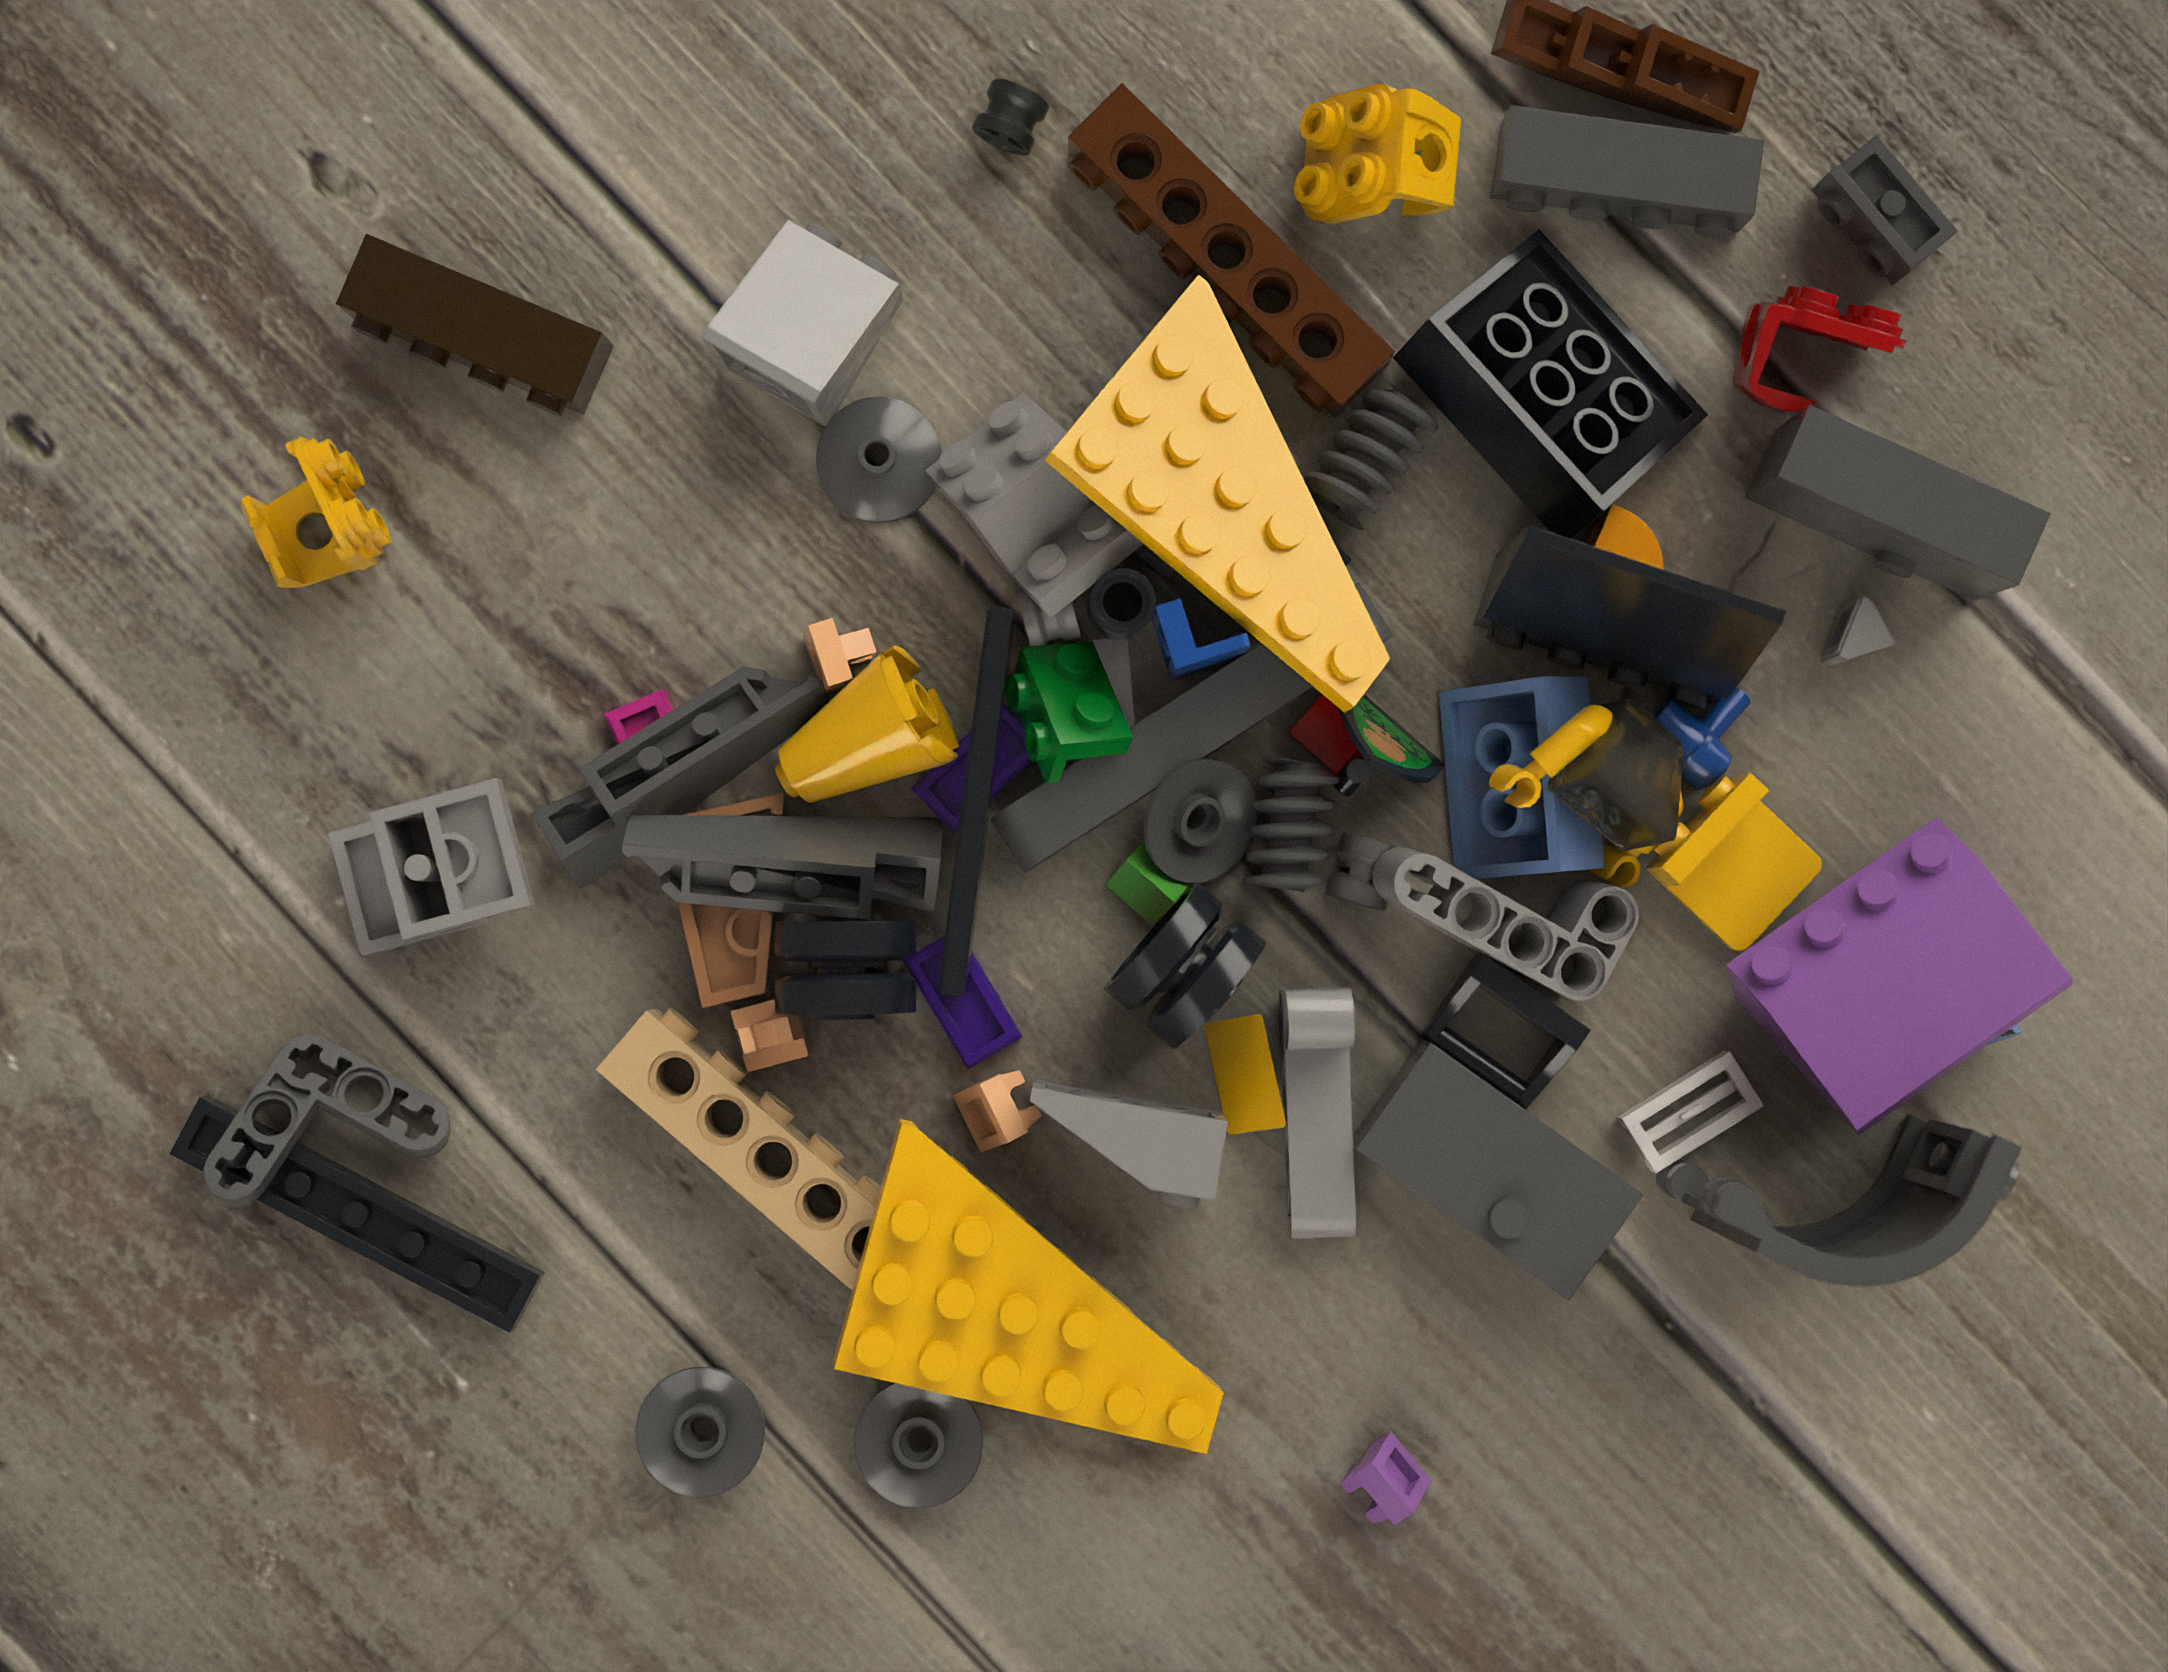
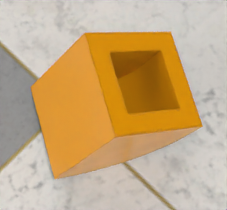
(1627, 536)

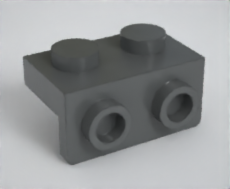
(1883, 211)

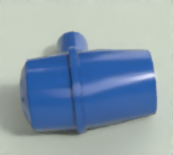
(1704, 754)

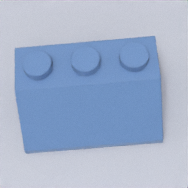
(1500, 727)

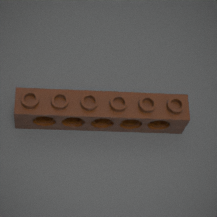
(1126, 129)

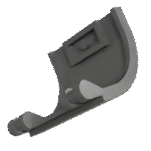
(1911, 1219)

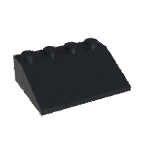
(1549, 386)
(1623, 618)

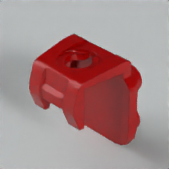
(1815, 314)

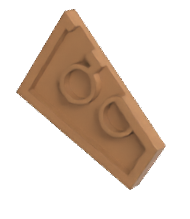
(728, 943)

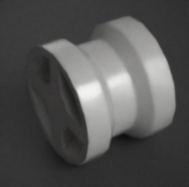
(1041, 628)

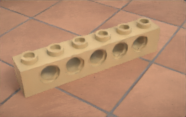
(638, 1072)

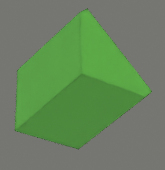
(1145, 886)

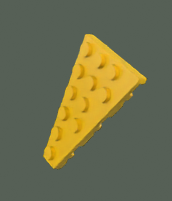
(1209, 485)
(993, 1313)

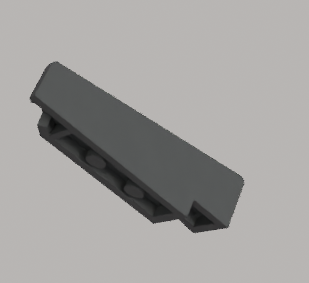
(675, 764)
(791, 861)

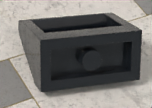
(1525, 1002)

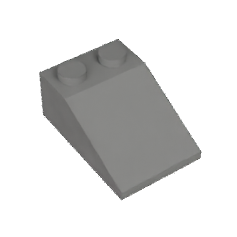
(1153, 1141)

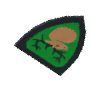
(1382, 746)

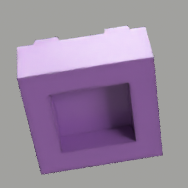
(1389, 1478)

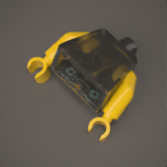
(1612, 771)

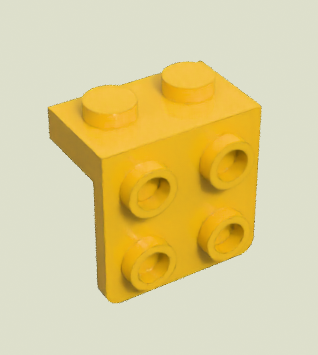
(1735, 862)

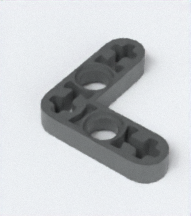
(303, 1099)

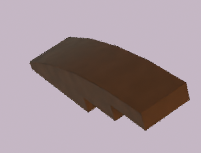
(1627, 64)

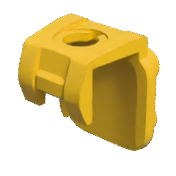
(1365, 154)
(327, 491)

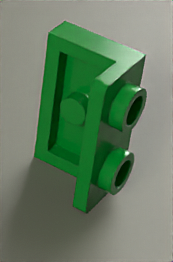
(1066, 706)

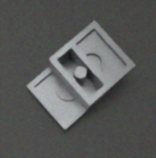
(1025, 510)
(431, 867)

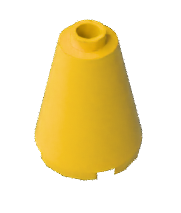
(869, 733)

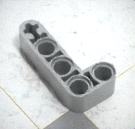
(1495, 917)
(1317, 1107)

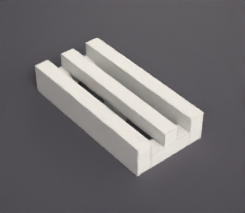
(1644, 1138)

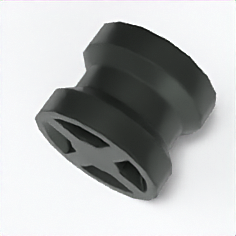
(1010, 117)

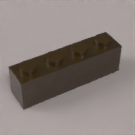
(474, 325)

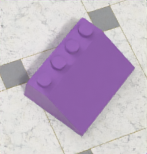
(1897, 975)

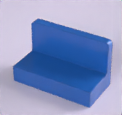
(1179, 647)

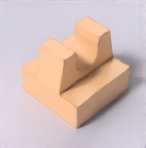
(835, 654)
(768, 1036)
(992, 1112)

